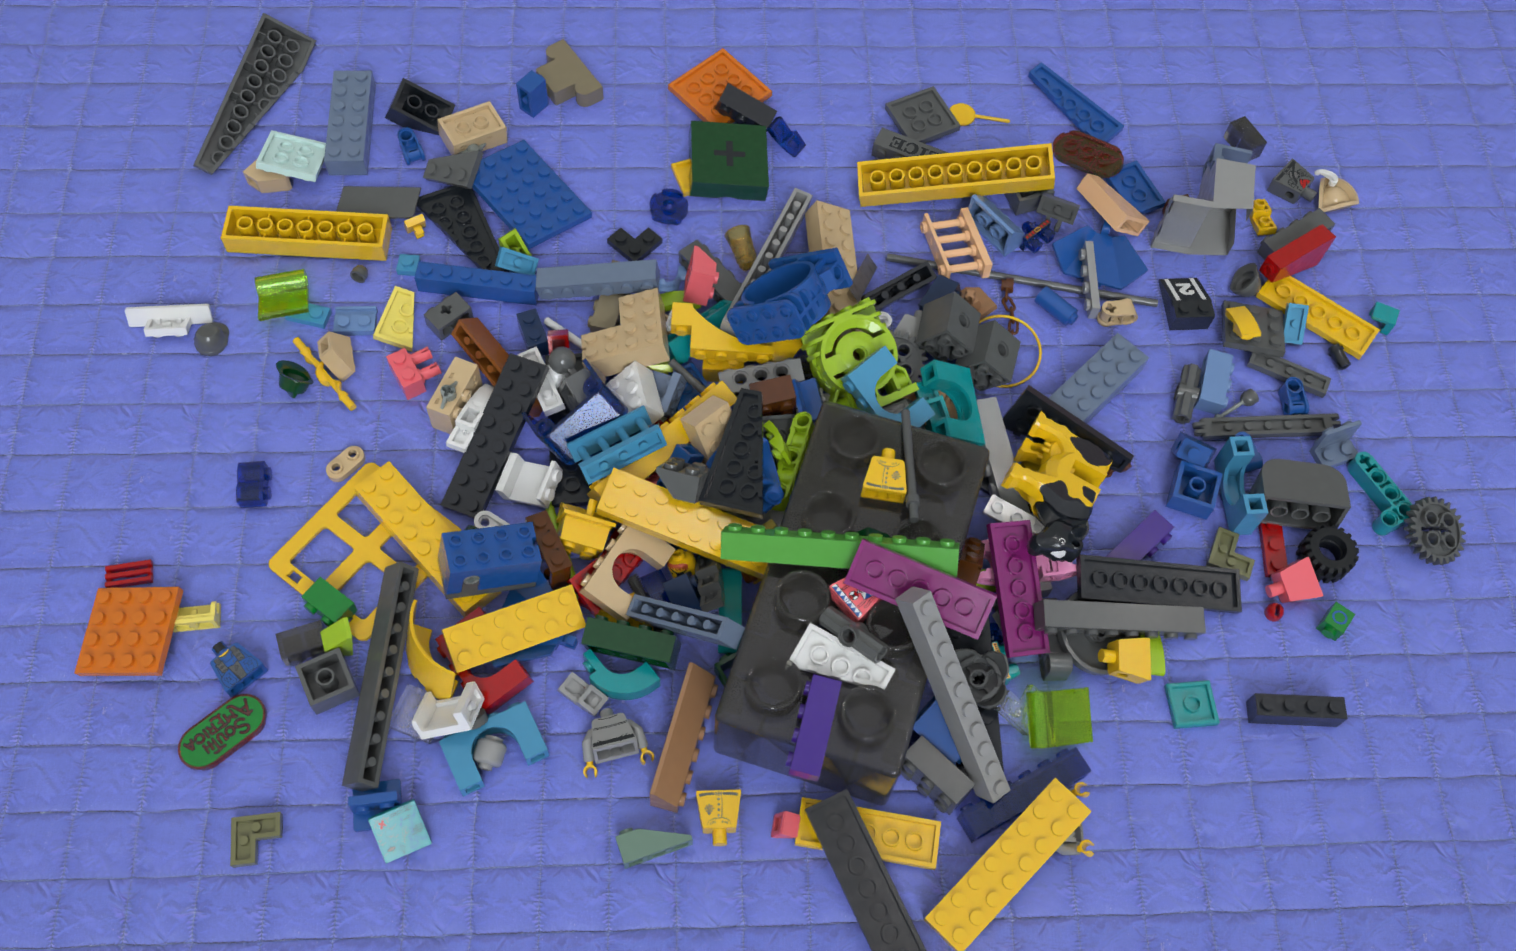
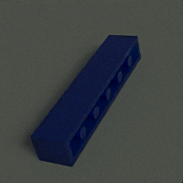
(987, 816)

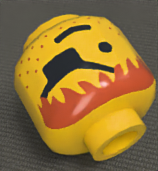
(681, 562)

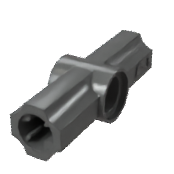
(1186, 393)
(863, 642)

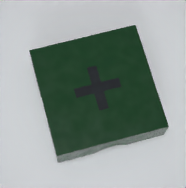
(728, 160)

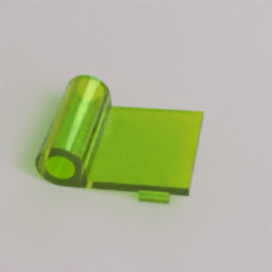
(282, 294)
(1059, 717)

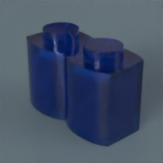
(252, 484)

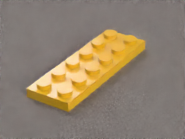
(1323, 316)
(513, 628)
(896, 836)

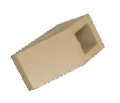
(266, 181)
(337, 354)

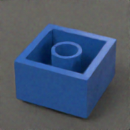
(1194, 490)

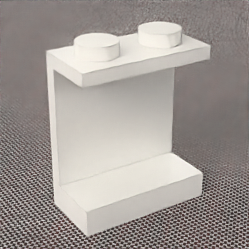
(529, 481)

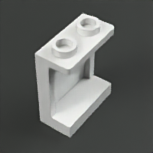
(448, 715)

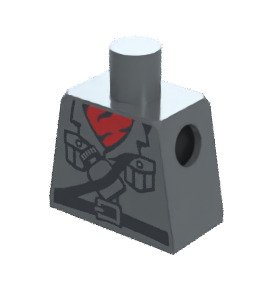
(1293, 183)

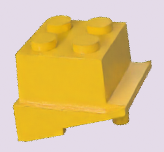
(583, 529)

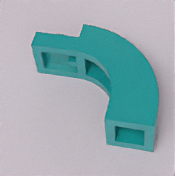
(620, 686)

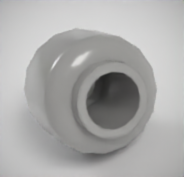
(489, 752)

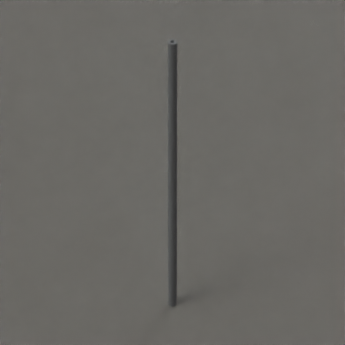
(1030, 281)

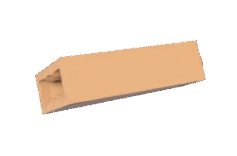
(1112, 206)

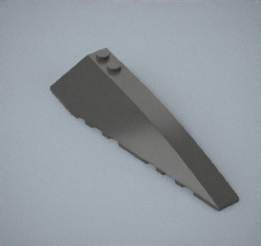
(265, 72)

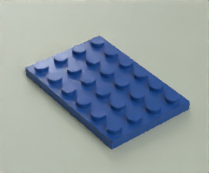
(528, 194)

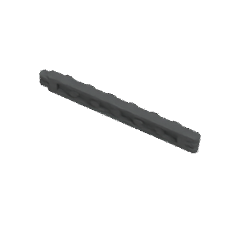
(1265, 426)

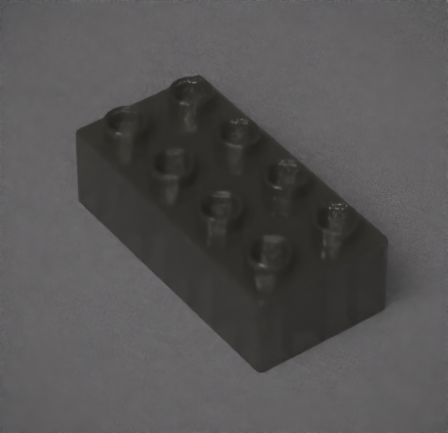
(766, 687)

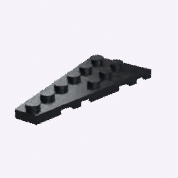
(463, 222)
(1027, 408)
(737, 469)

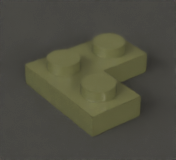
(1224, 556)
(247, 832)

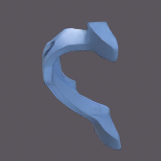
(672, 285)

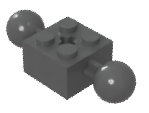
(571, 390)

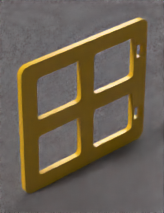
(364, 549)

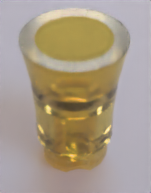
(742, 246)

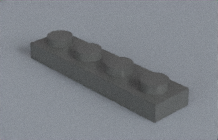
(1283, 369)

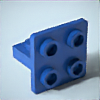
(374, 801)

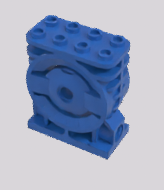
(788, 297)

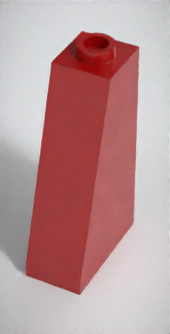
(1298, 254)

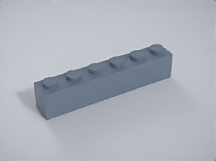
(597, 279)
(686, 621)

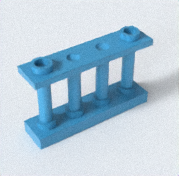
(621, 454)

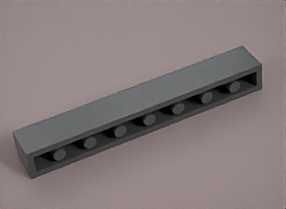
(1119, 619)

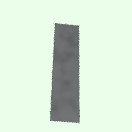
(863, 277)

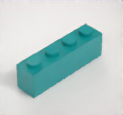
(680, 345)

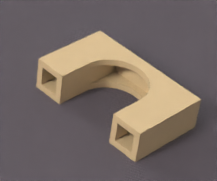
(601, 586)

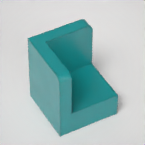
(1386, 315)

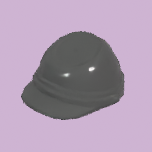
(1246, 281)
(211, 338)

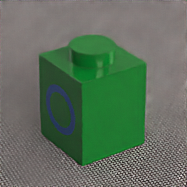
(1335, 621)

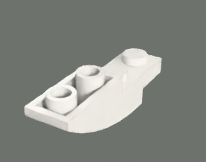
(468, 419)

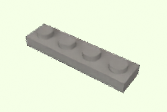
(1090, 283)

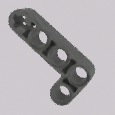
(1056, 664)

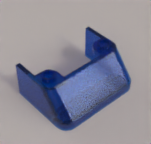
(595, 411)

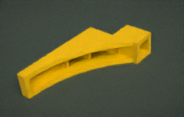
(711, 342)

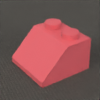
(700, 278)

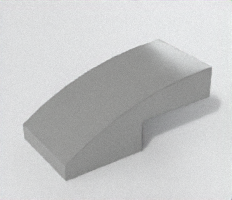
(582, 694)

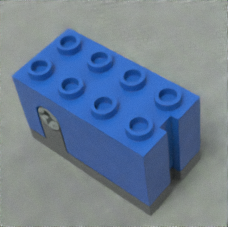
(489, 560)

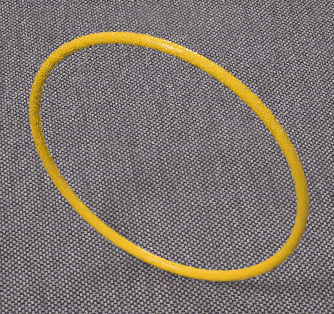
(1036, 337)

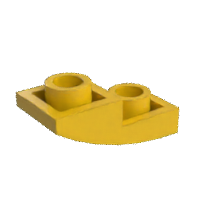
(1261, 218)
(1243, 322)

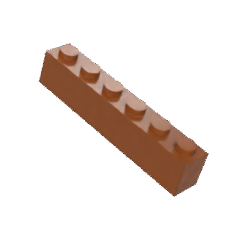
(485, 351)

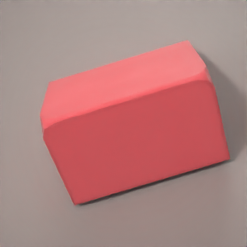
(785, 825)

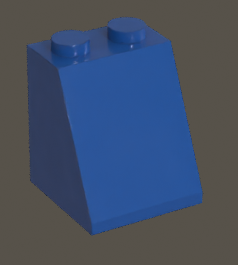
(933, 727)

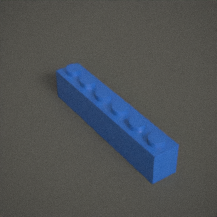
(476, 283)

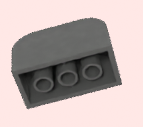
(1302, 494)

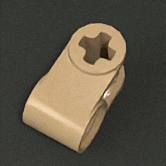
(1117, 313)

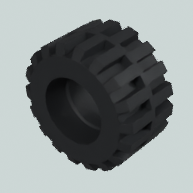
(1337, 543)

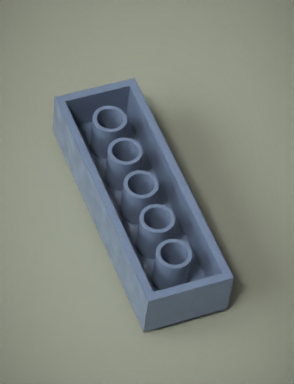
(350, 123)
(1100, 378)

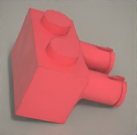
(407, 375)

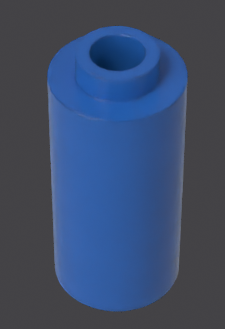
(1056, 306)

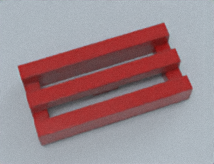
(126, 567)

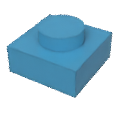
(407, 264)

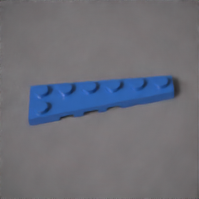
(1076, 106)

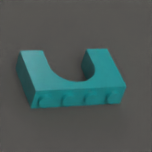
(958, 386)

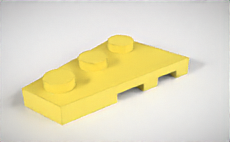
(397, 320)

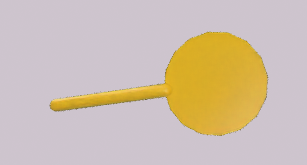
(965, 115)

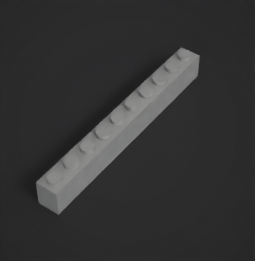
(775, 245)
(1001, 460)
(952, 693)

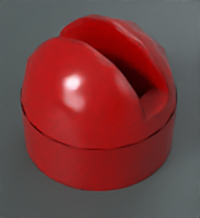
(1270, 612)

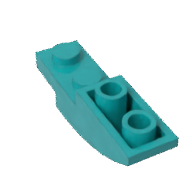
(935, 401)

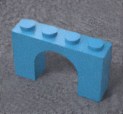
(862, 383)
(1242, 510)
(514, 721)

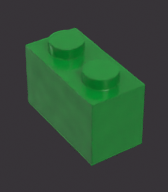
(328, 602)

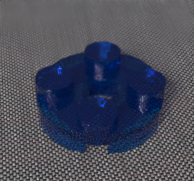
(668, 216)

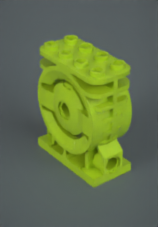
(820, 341)

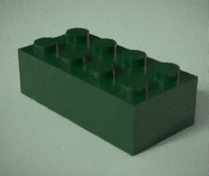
(631, 642)

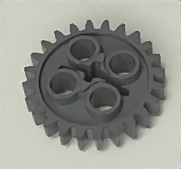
(913, 359)
(1432, 544)

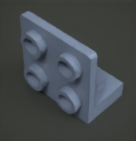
(1229, 153)
(669, 390)
(1335, 446)

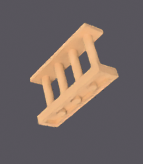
(969, 235)

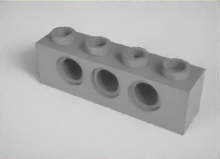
(768, 370)

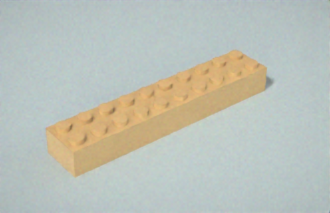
(832, 228)

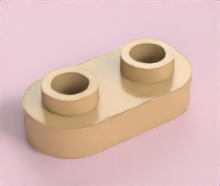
(346, 463)

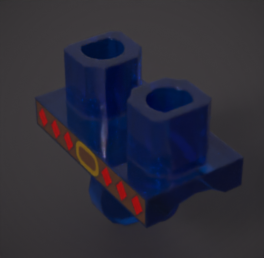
(1034, 232)

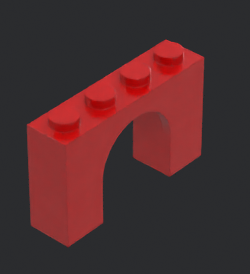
(496, 688)

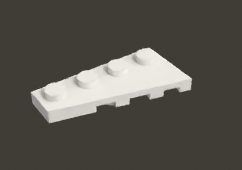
(826, 656)

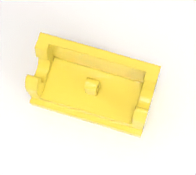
(198, 617)

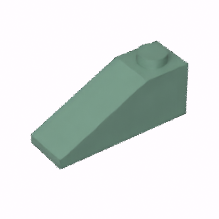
(644, 845)

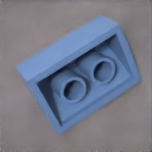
(995, 225)

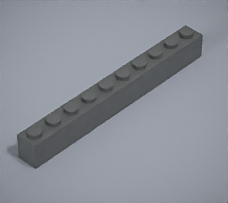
(380, 678)

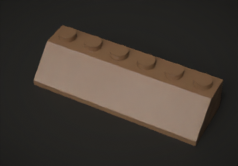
(682, 739)

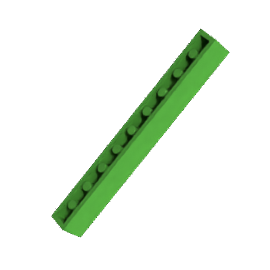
(828, 548)

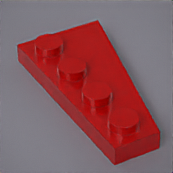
(621, 567)

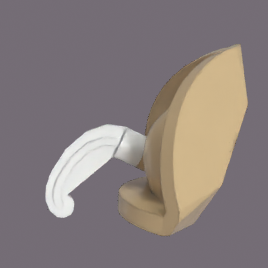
(1335, 192)

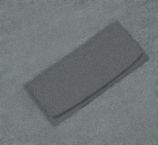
(394, 201)

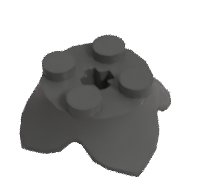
(993, 668)

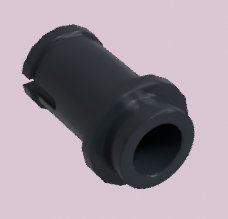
(1339, 356)

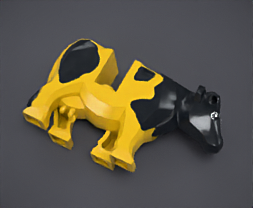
(1061, 489)

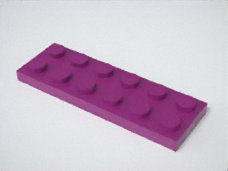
(890, 574)
(1016, 587)

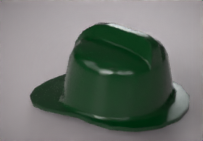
(293, 378)

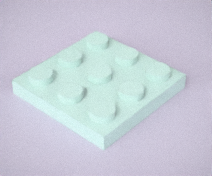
(292, 156)

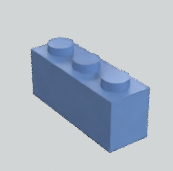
(1214, 381)

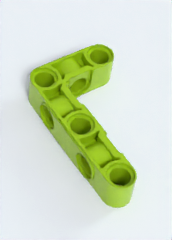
(797, 444)

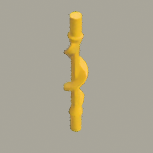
(322, 376)

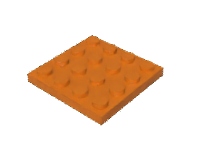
(705, 83)
(129, 631)

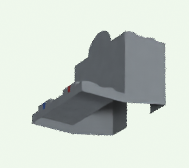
(1208, 222)

